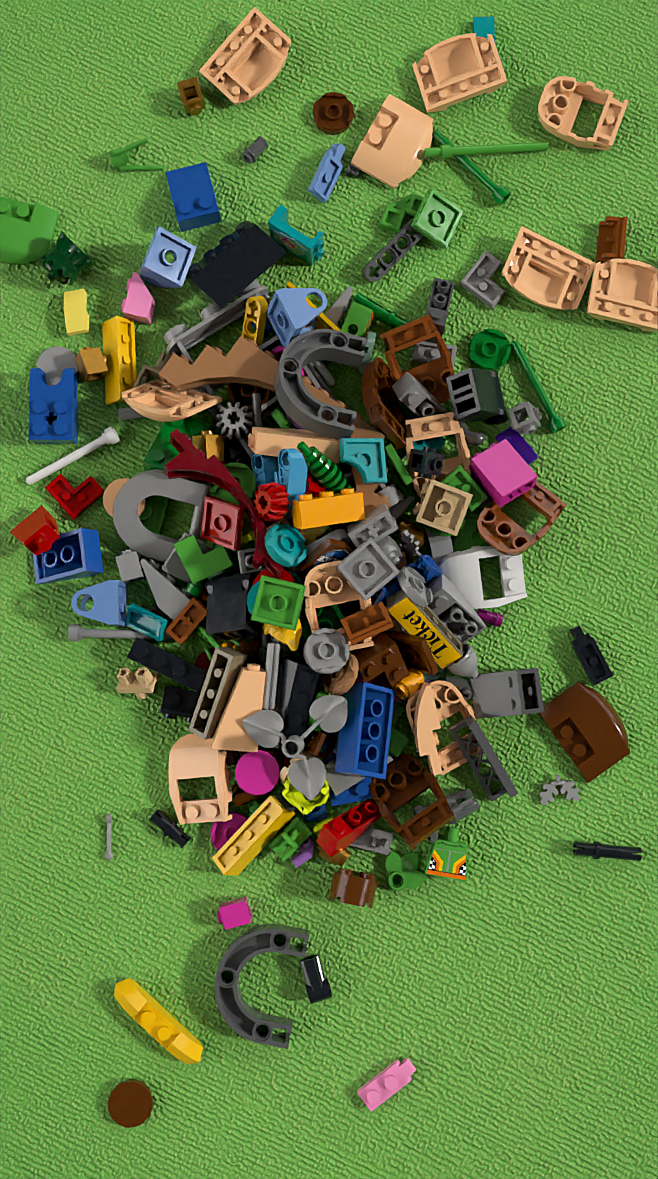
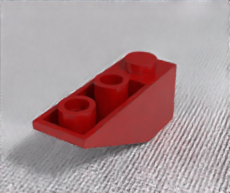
(347, 827)

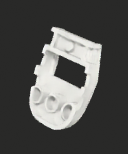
(464, 572)

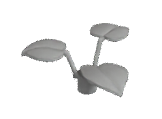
(304, 774)

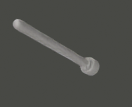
(77, 632)

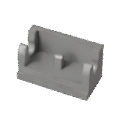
(376, 525)

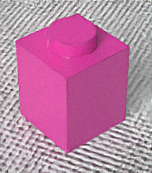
(234, 913)

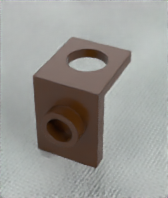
(251, 649)
(314, 742)

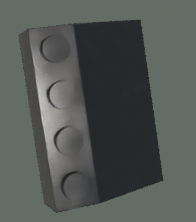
(233, 264)
(295, 692)

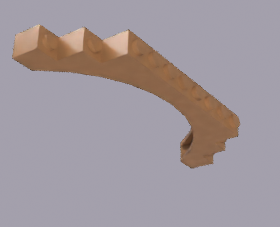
(252, 366)

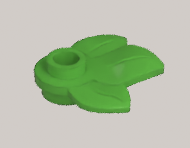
(405, 868)

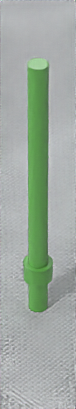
(447, 151)

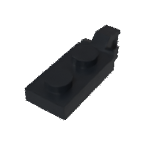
(590, 656)

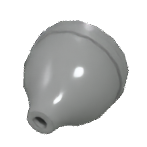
(467, 664)

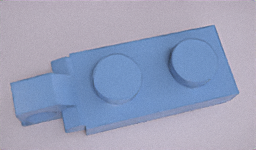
(327, 173)

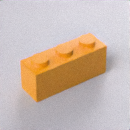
(327, 508)

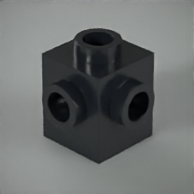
(425, 462)

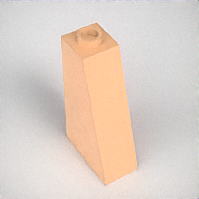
(272, 440)
(243, 702)

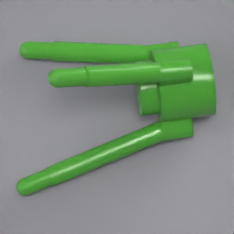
(121, 157)
(203, 638)

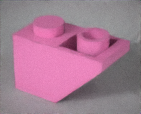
(139, 303)

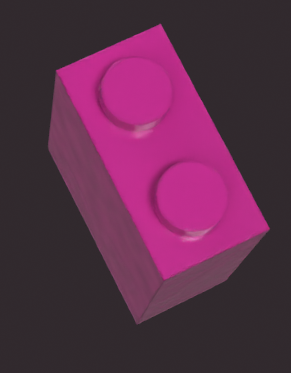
(502, 472)

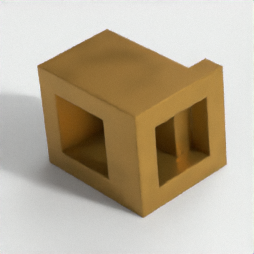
(191, 96)

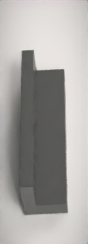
(491, 758)

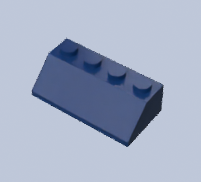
(366, 734)

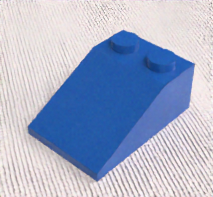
(193, 197)
(70, 557)

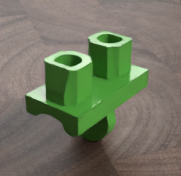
(290, 838)

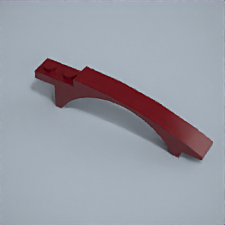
(195, 465)

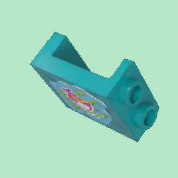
(293, 240)

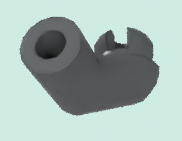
(472, 438)
(461, 684)

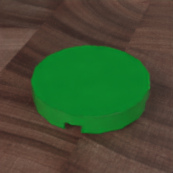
(489, 350)

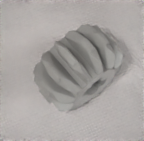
(240, 426)

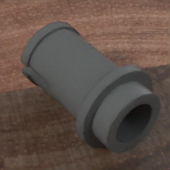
(254, 150)

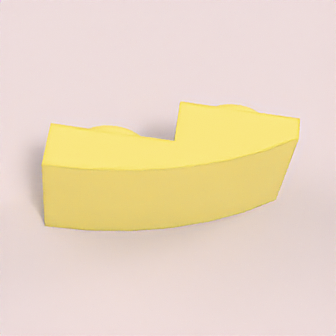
(75, 312)

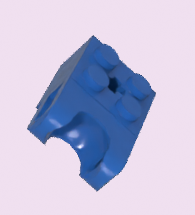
(52, 402)

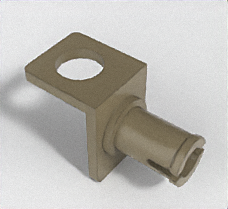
(147, 371)

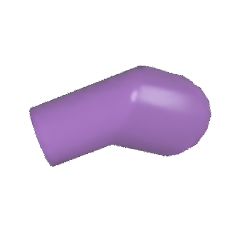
(306, 852)

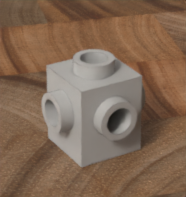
(518, 418)

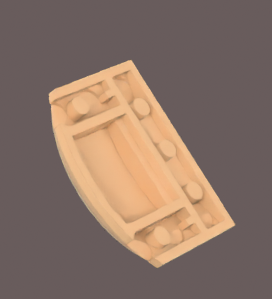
(248, 58)
(458, 71)
(394, 143)
(547, 271)
(625, 293)
(164, 404)

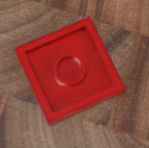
(222, 522)

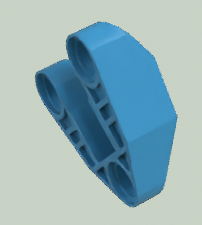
(289, 472)

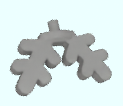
(411, 547)
(565, 786)

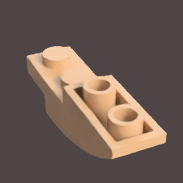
(425, 720)

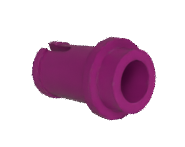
(490, 617)

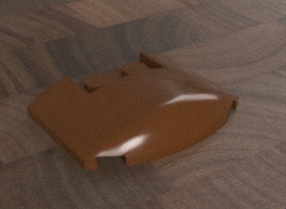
(587, 729)

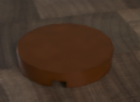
(333, 113)
(130, 1103)

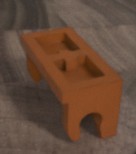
(611, 239)
(187, 620)
(366, 623)

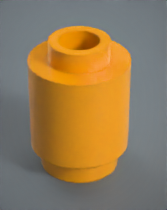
(409, 684)

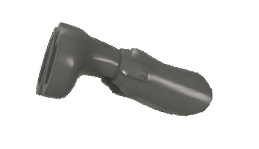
(460, 803)

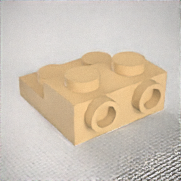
(442, 506)

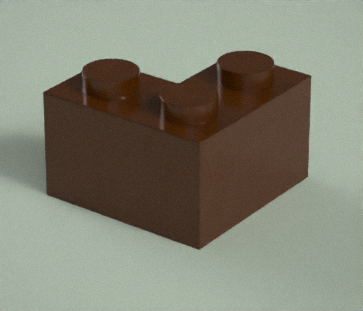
(381, 660)

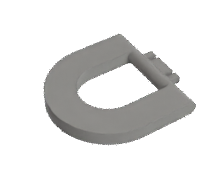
(156, 483)

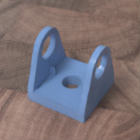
(156, 267)
(291, 313)
(108, 605)

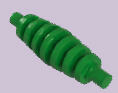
(323, 468)

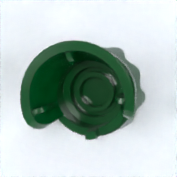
(65, 261)

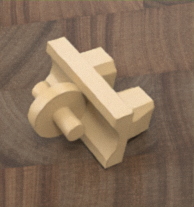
(139, 683)

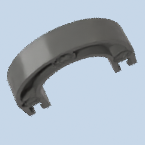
(294, 396)
(231, 1003)

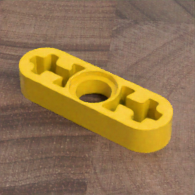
(256, 315)

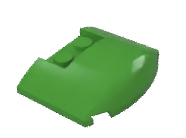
(25, 231)

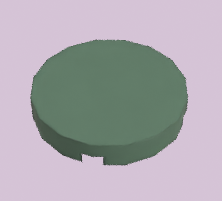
(368, 351)

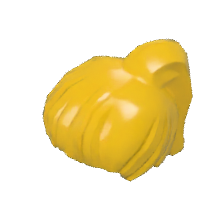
(285, 635)

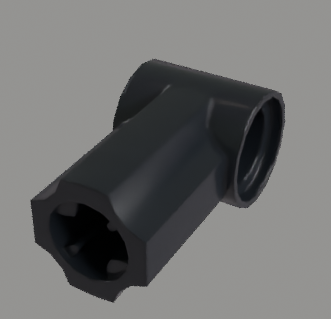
(316, 983)

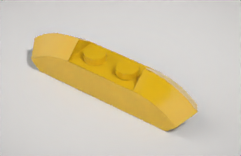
(158, 1021)

